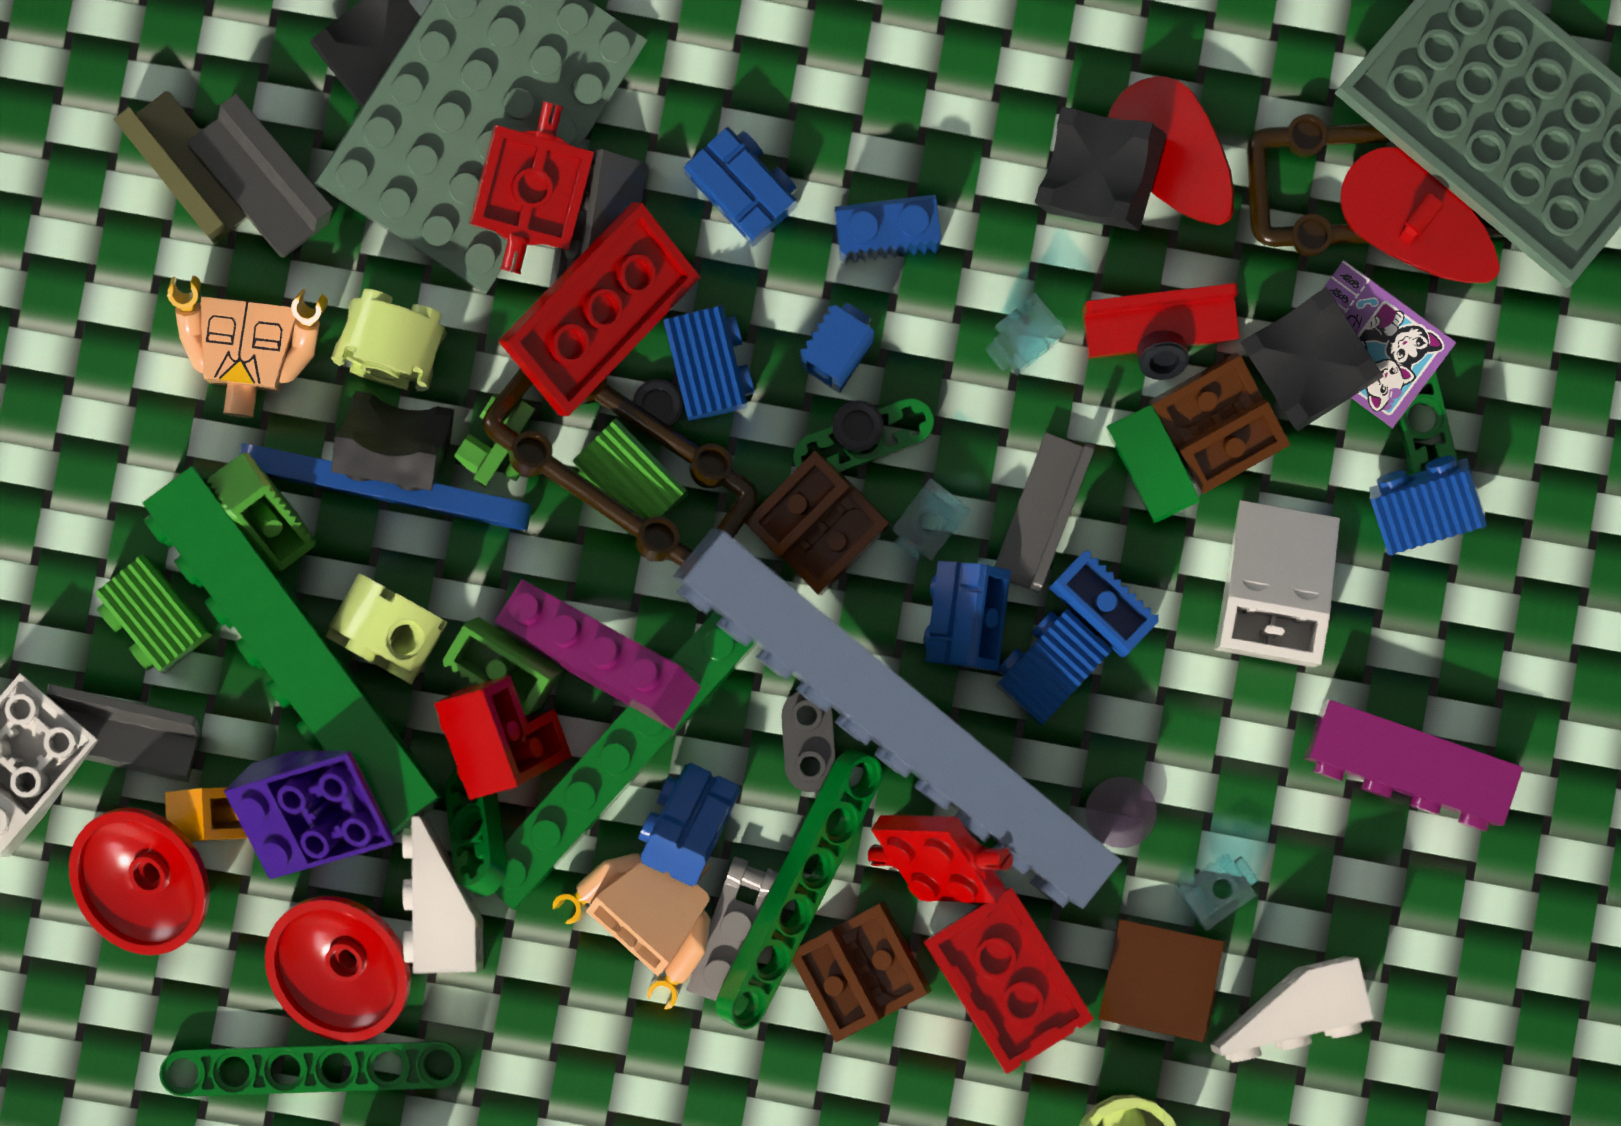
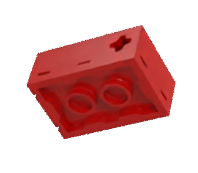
(1008, 980)

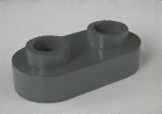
(807, 741)

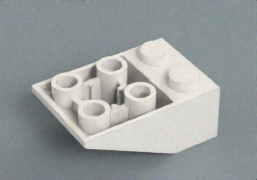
(1278, 585)
(37, 758)
(445, 918)
(1307, 1001)

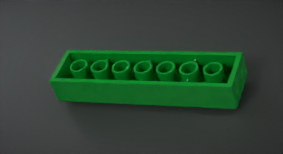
(289, 645)

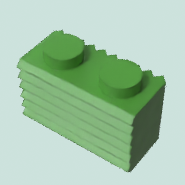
(629, 473)
(261, 512)
(152, 615)
(489, 654)

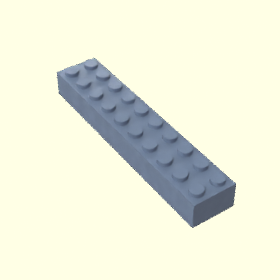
(895, 716)

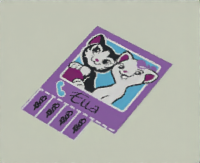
(1396, 338)

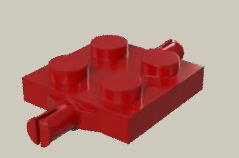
(531, 187)
(939, 858)

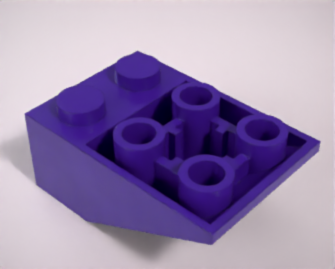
(307, 810)

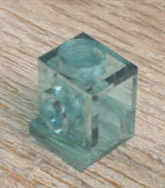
(1025, 337)
(944, 506)
(1198, 891)

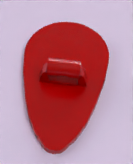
(1193, 164)
(1416, 218)

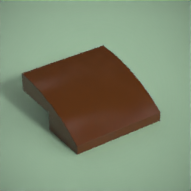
(1219, 423)
(818, 523)
(860, 971)
(1162, 980)

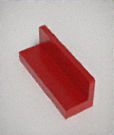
(1197, 314)

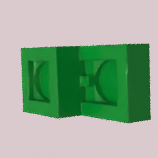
(1153, 464)

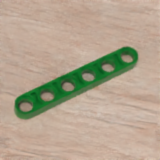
(793, 885)
(311, 1062)

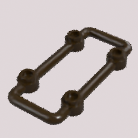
(1305, 138)
(657, 536)

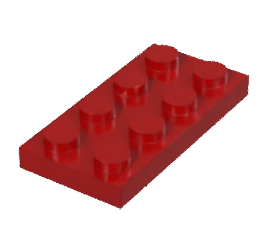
(599, 309)

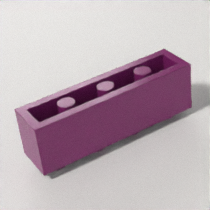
(598, 654)
(1413, 764)

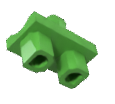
(485, 460)

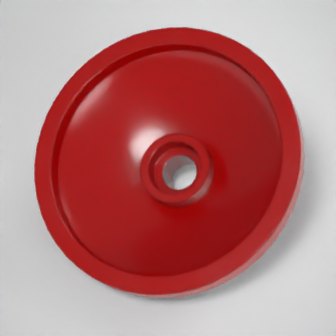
(125, 894)
(326, 986)

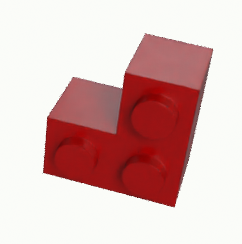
(494, 739)

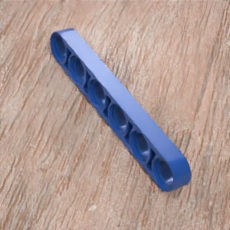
(441, 499)

